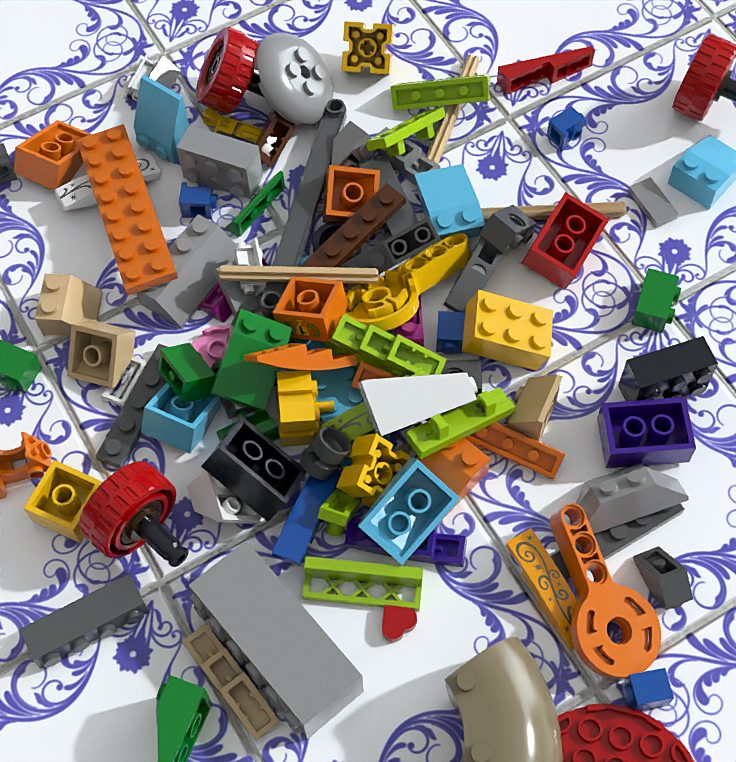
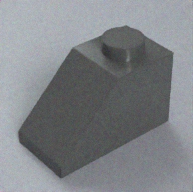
(664, 577)

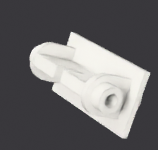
(132, 84)
(249, 256)

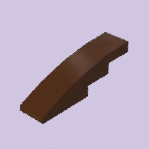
(274, 138)

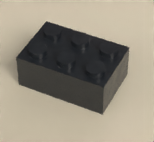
(669, 372)
(254, 469)

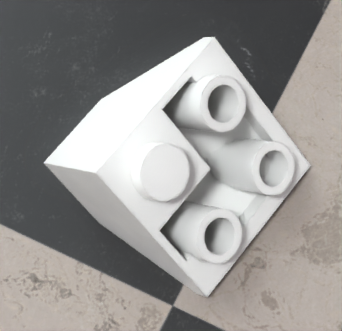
(219, 503)

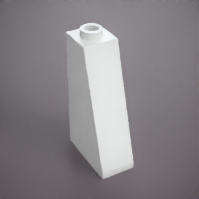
(408, 400)

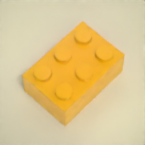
(507, 330)

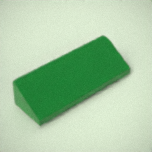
(257, 205)

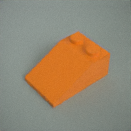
(50, 155)
(458, 466)

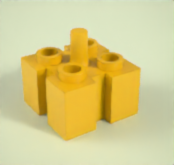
(367, 47)
(298, 407)
(371, 468)

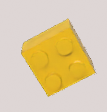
(60, 499)

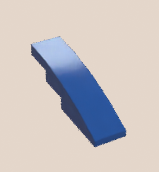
(303, 521)

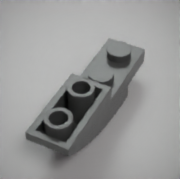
(396, 248)
(473, 275)

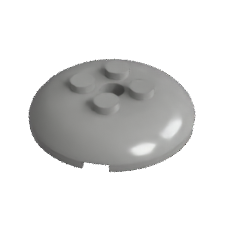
(293, 78)

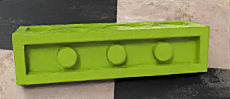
(440, 92)
(359, 573)

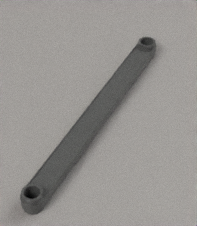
(305, 202)

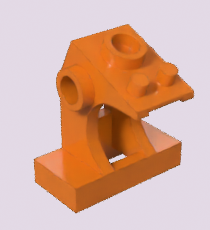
(38, 458)

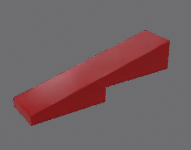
(554, 67)

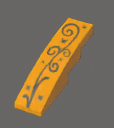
(545, 581)

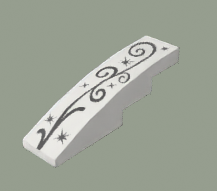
(80, 192)

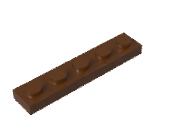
(357, 229)

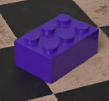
(646, 432)

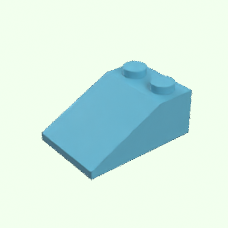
(159, 119)
(705, 171)
(450, 201)
(178, 422)
(408, 510)

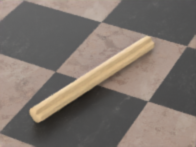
(451, 111)
(542, 212)
(284, 274)

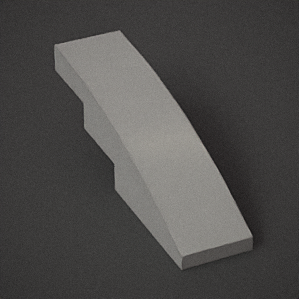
(409, 162)

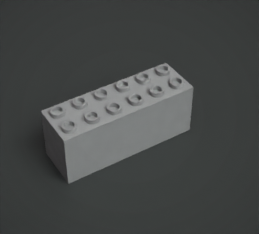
(276, 640)

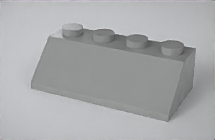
(195, 256)

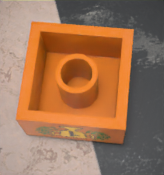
(311, 307)

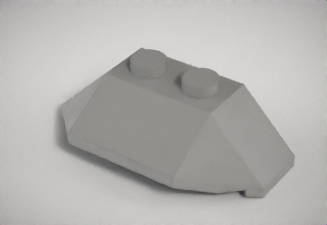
(628, 496)

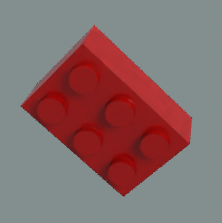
(565, 241)

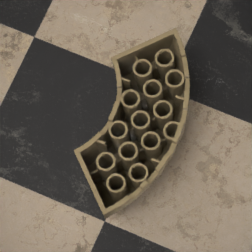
(505, 707)

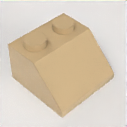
(66, 302)
(99, 352)
(534, 405)

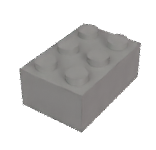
(220, 162)

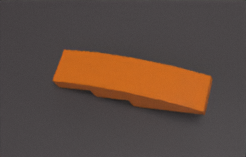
(297, 357)

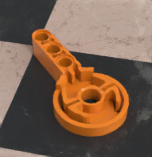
(606, 603)

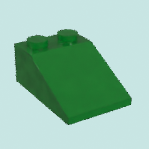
(242, 380)
(180, 718)

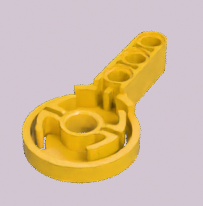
(396, 295)

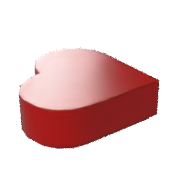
(397, 621)

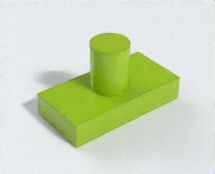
(338, 511)

